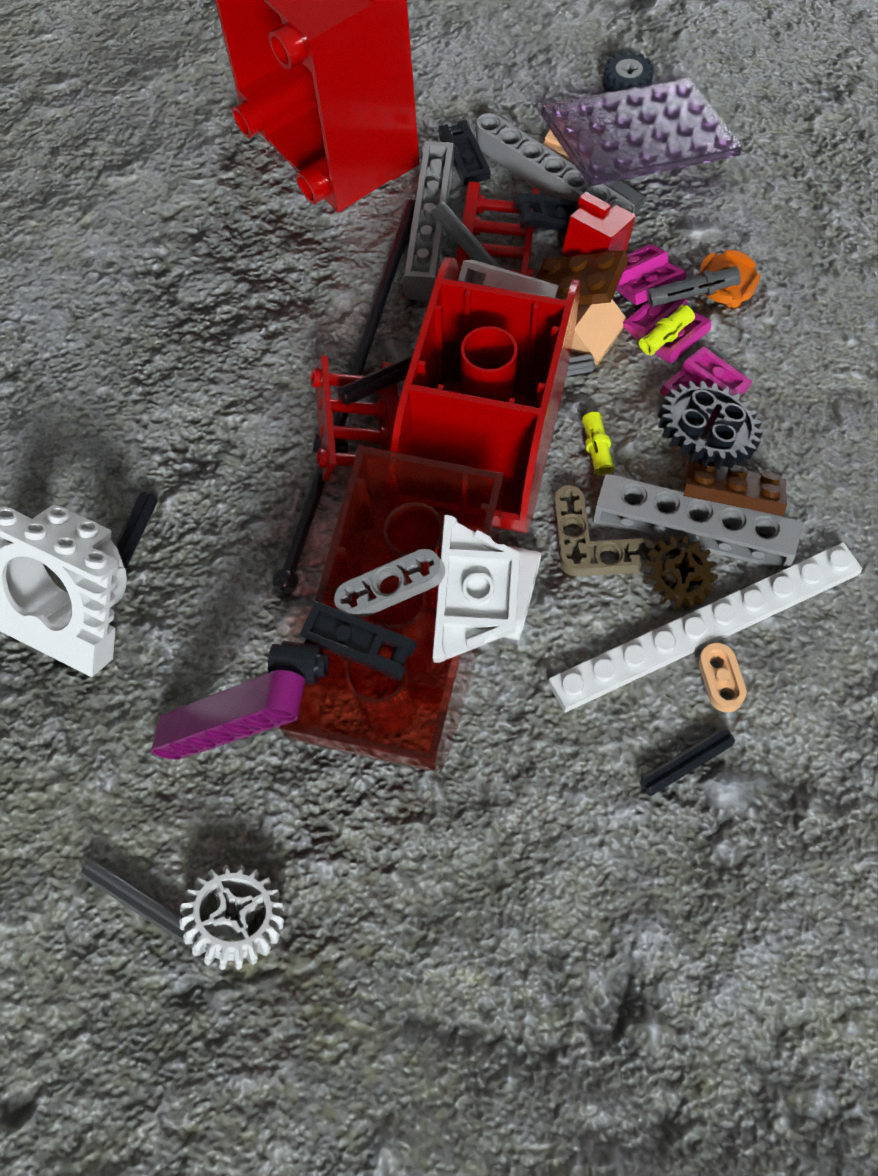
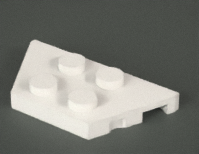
(476, 593)

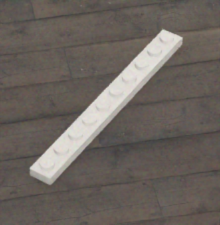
(703, 627)

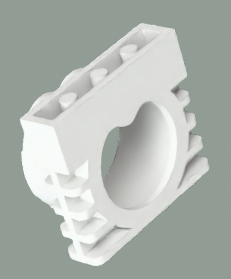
(39, 613)

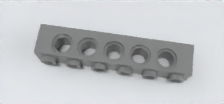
(426, 231)
(742, 543)

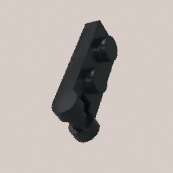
(467, 154)
(547, 211)
(357, 640)

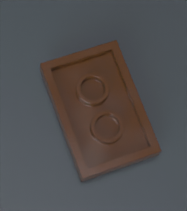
(597, 273)
(736, 487)

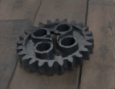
(733, 435)

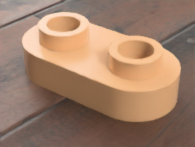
(722, 679)

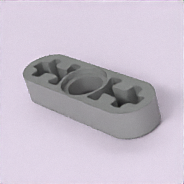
(374, 578)

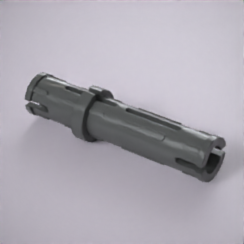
(706, 283)

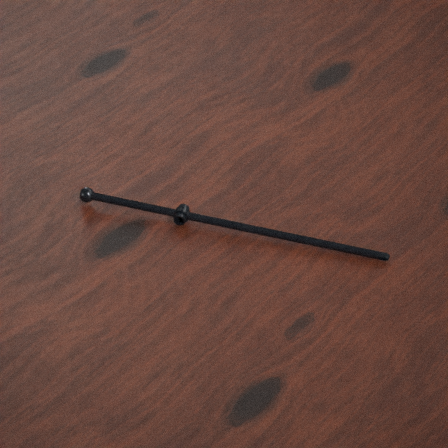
(286, 579)

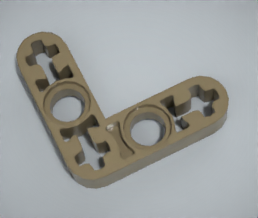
(588, 550)

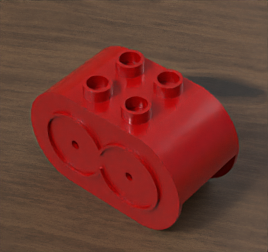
(488, 384)

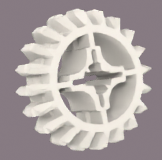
(221, 887)

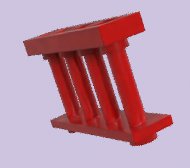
(477, 204)
(383, 409)

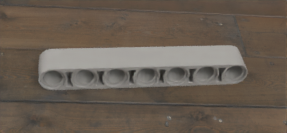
(538, 163)

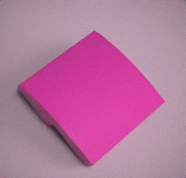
(647, 269)
(645, 320)
(711, 369)

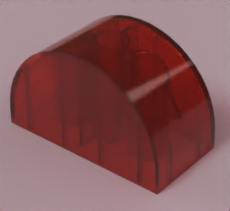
(388, 511)

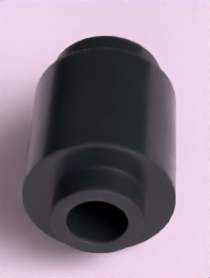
(301, 659)

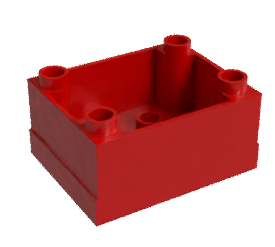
(326, 89)

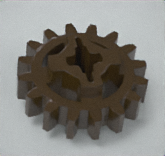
(668, 580)

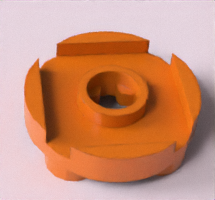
(733, 295)

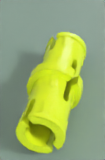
(666, 330)
(598, 443)

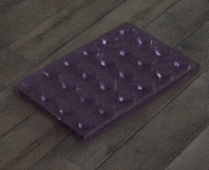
(640, 131)

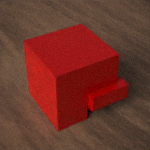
(597, 228)

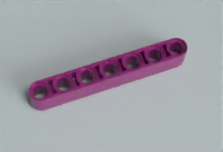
(229, 715)

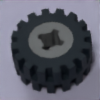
(627, 72)

